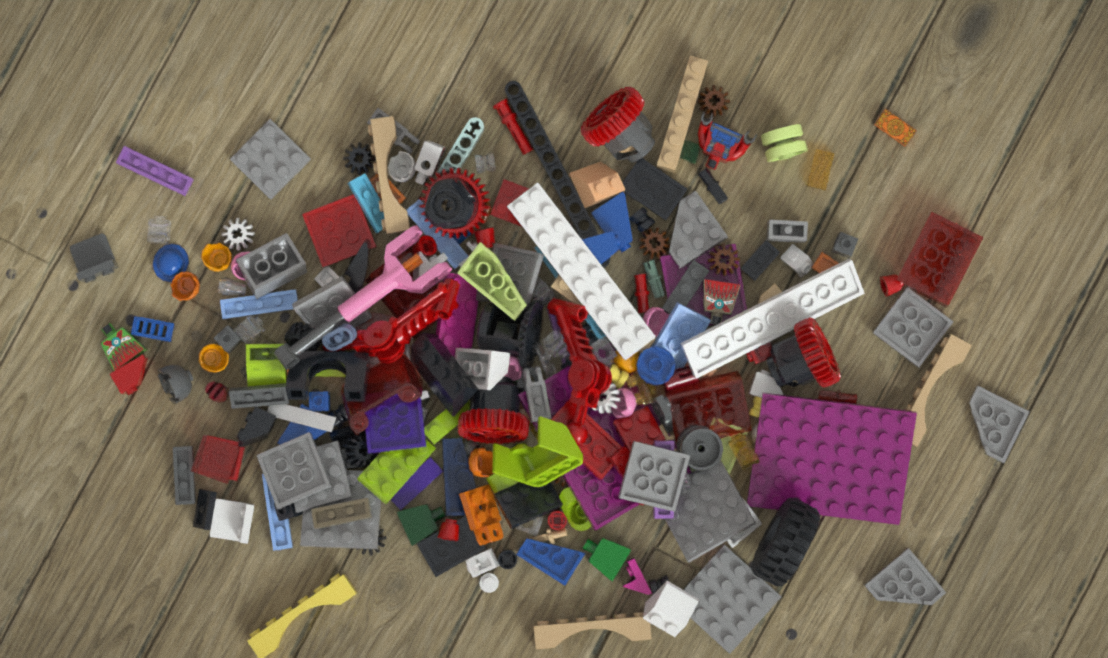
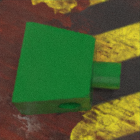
(607, 556)

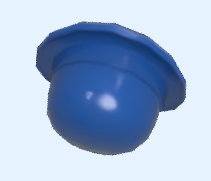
(170, 261)

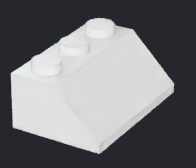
(483, 366)

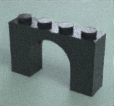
(352, 364)

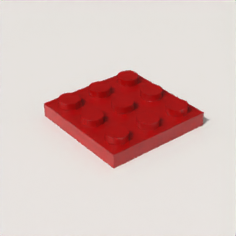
(338, 230)

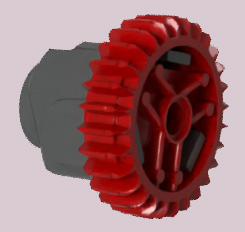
(620, 126)

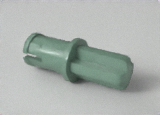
(654, 279)

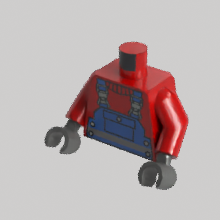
(720, 142)

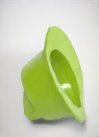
(573, 511)

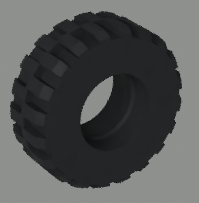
(785, 542)

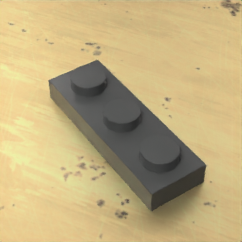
(687, 286)
(258, 396)
(183, 477)

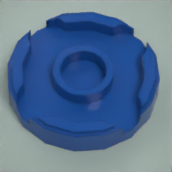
(655, 365)

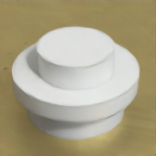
(489, 582)

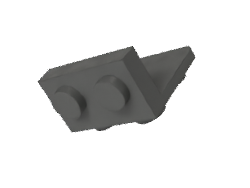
(93, 258)

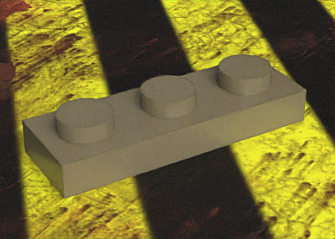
(341, 513)

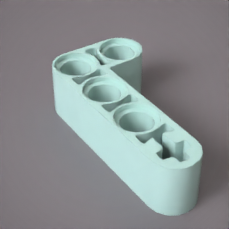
(460, 151)

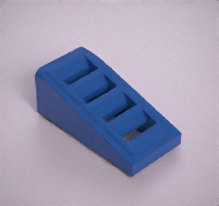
(136, 323)

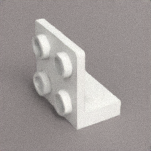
(231, 520)

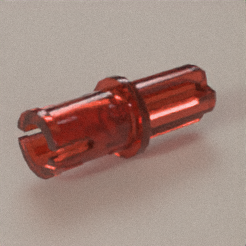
(838, 396)

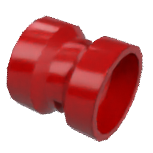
(557, 520)

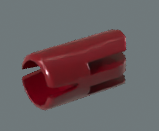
(680, 378)
(217, 392)

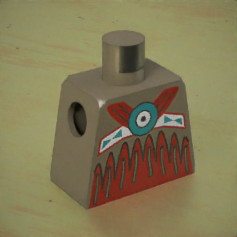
(719, 299)

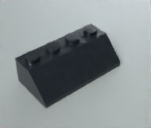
(442, 372)

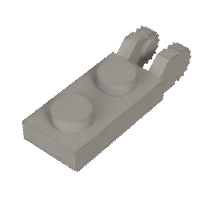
(401, 131)
(536, 395)

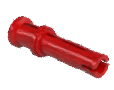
(509, 119)

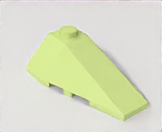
(490, 278)

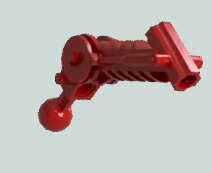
(388, 339)
(586, 374)

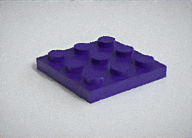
(395, 426)

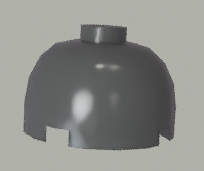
(175, 382)

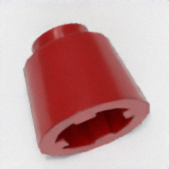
(485, 236)
(425, 245)
(890, 284)
(449, 530)

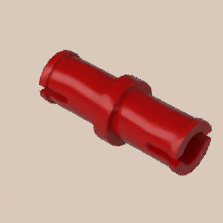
(641, 293)

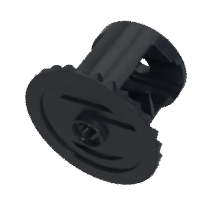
(504, 337)

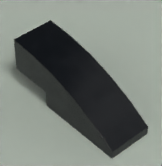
(359, 267)

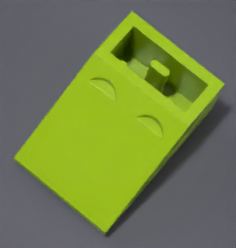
(263, 365)

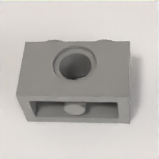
(787, 231)

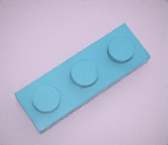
(367, 200)

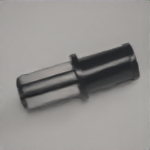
(713, 186)

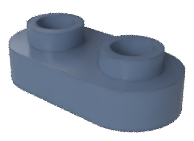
(339, 337)

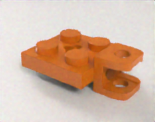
(484, 519)

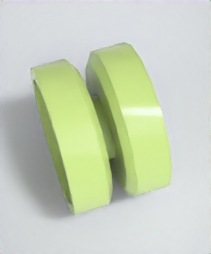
(783, 143)

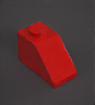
(130, 375)

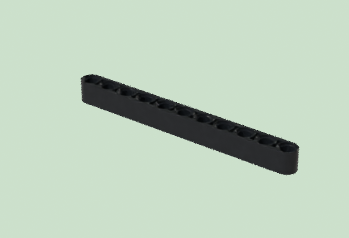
(556, 164)

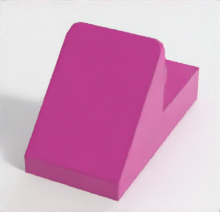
(639, 583)

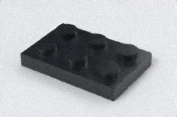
(653, 188)
(525, 503)
(446, 554)

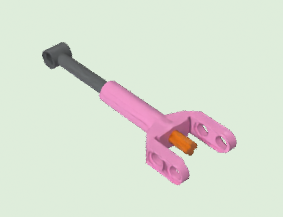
(393, 277)

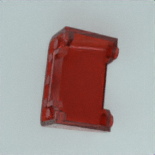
(384, 382)

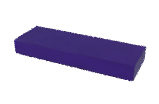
(417, 482)

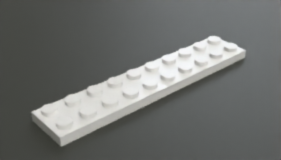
(581, 271)
(772, 318)

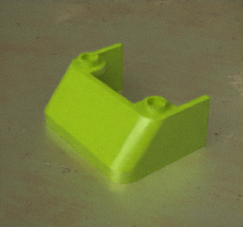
(543, 463)

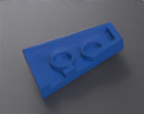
(551, 559)

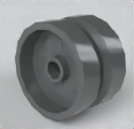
(711, 448)

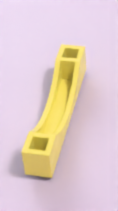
(335, 593)

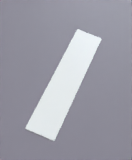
(303, 416)

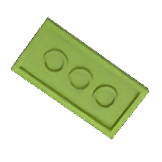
(392, 470)

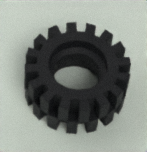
(298, 331)

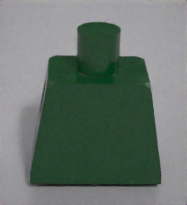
(420, 521)

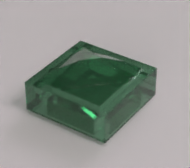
(690, 151)

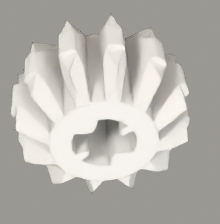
(239, 240)
(610, 400)

